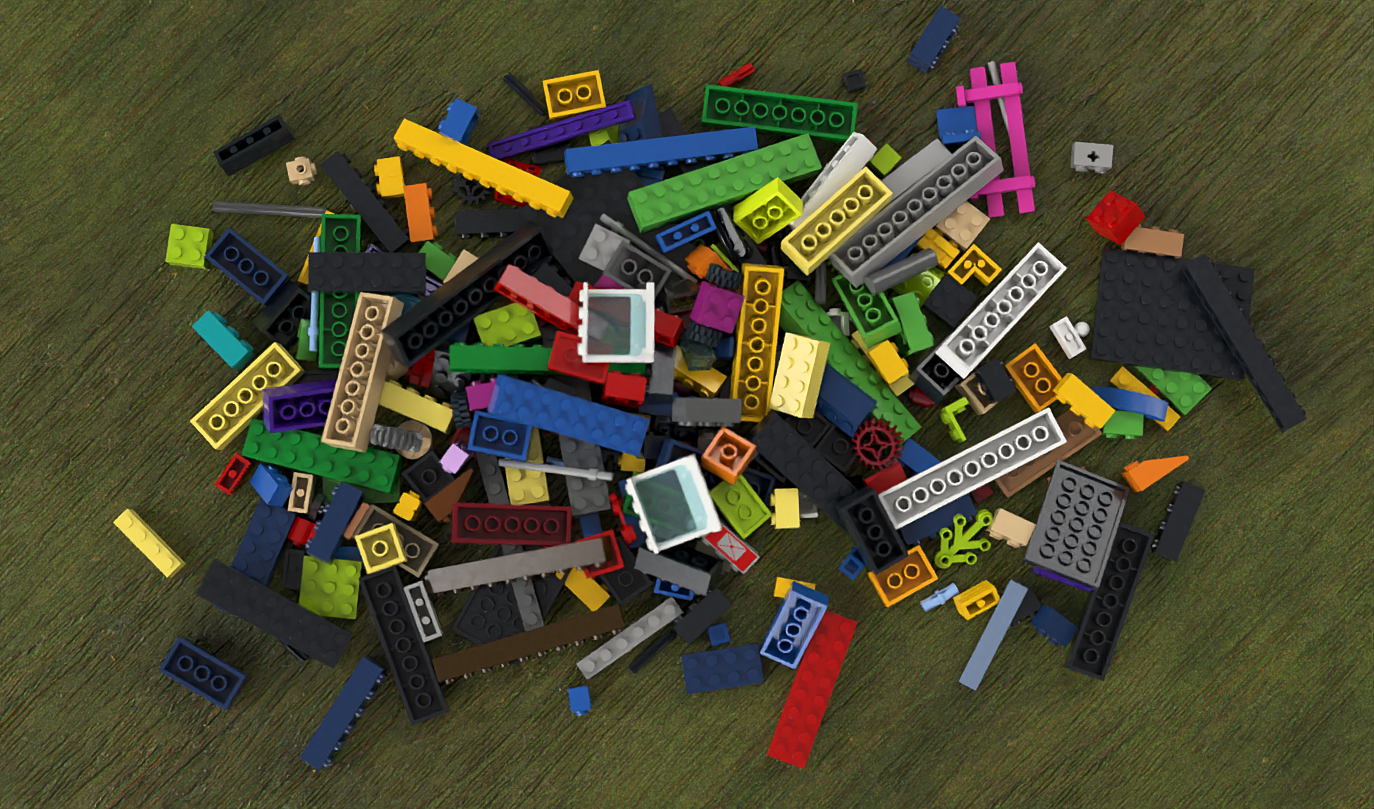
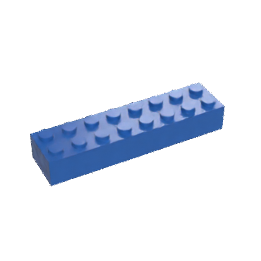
(568, 415)

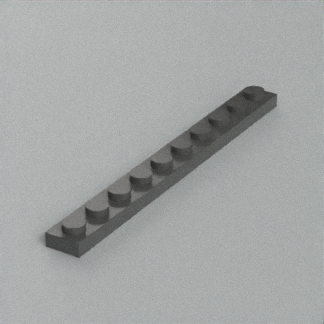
(498, 494)

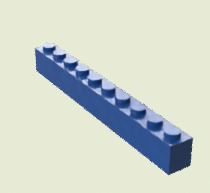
(660, 151)

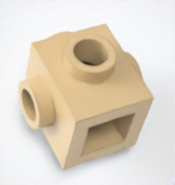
(295, 167)

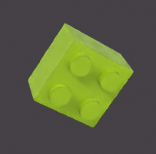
(188, 246)

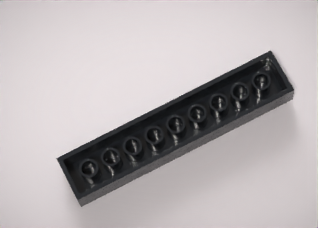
(465, 295)

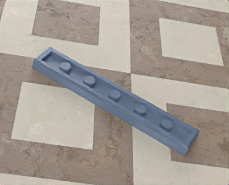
(993, 634)

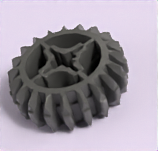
(396, 438)

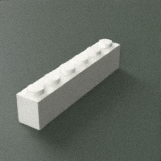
(837, 173)

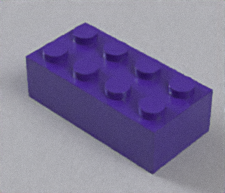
(297, 405)

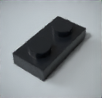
(293, 568)

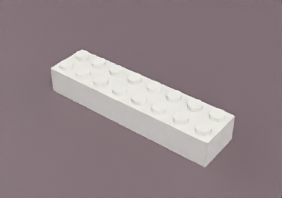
(1000, 310)

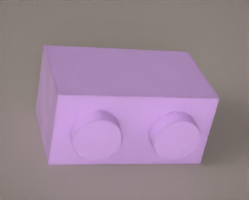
(456, 457)

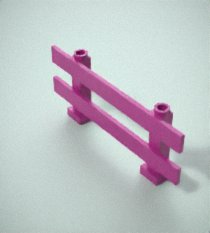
(1010, 91)

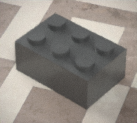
(706, 411)

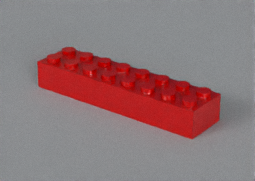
(811, 690)

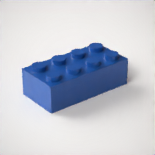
(794, 624)

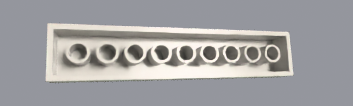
(972, 468)

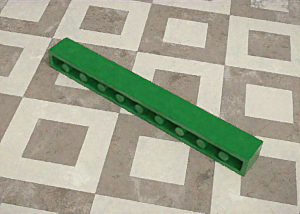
(516, 360)

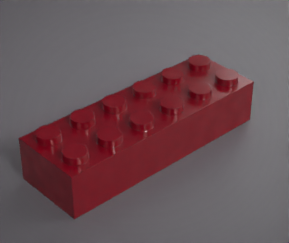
(510, 524)

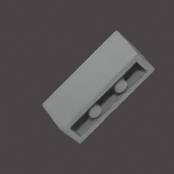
(423, 611)

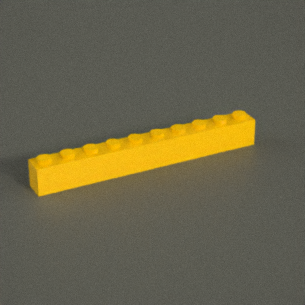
(483, 168)

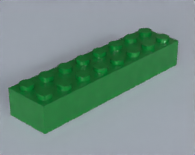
(778, 114)
(337, 311)
(307, 454)

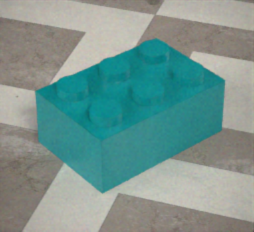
(224, 340)

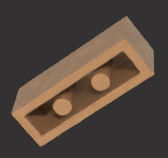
(1155, 241)

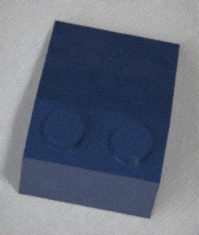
(646, 122)

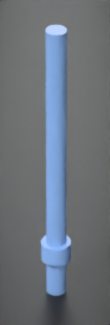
(313, 330)

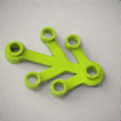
(962, 541)

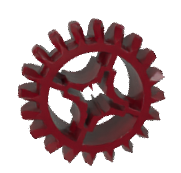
(878, 451)

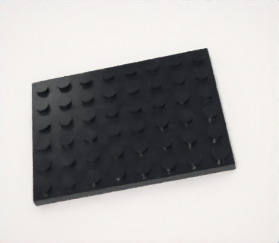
(593, 198)
(1155, 318)

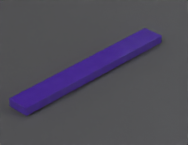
(562, 130)

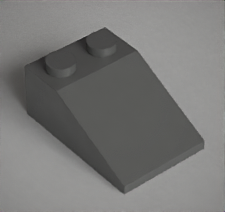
(635, 269)

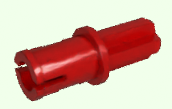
(737, 76)

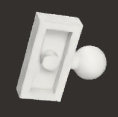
(1069, 336)

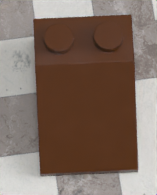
(455, 492)

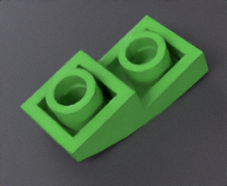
(302, 351)

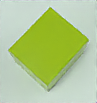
(884, 161)

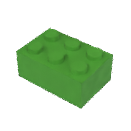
(914, 335)

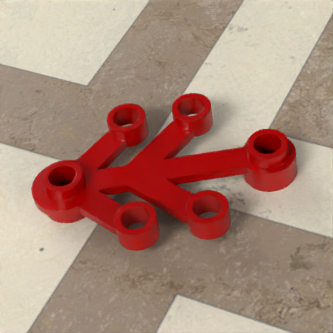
(627, 531)

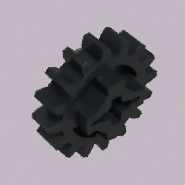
(463, 184)

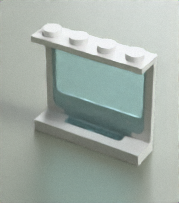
(617, 324)
(673, 503)

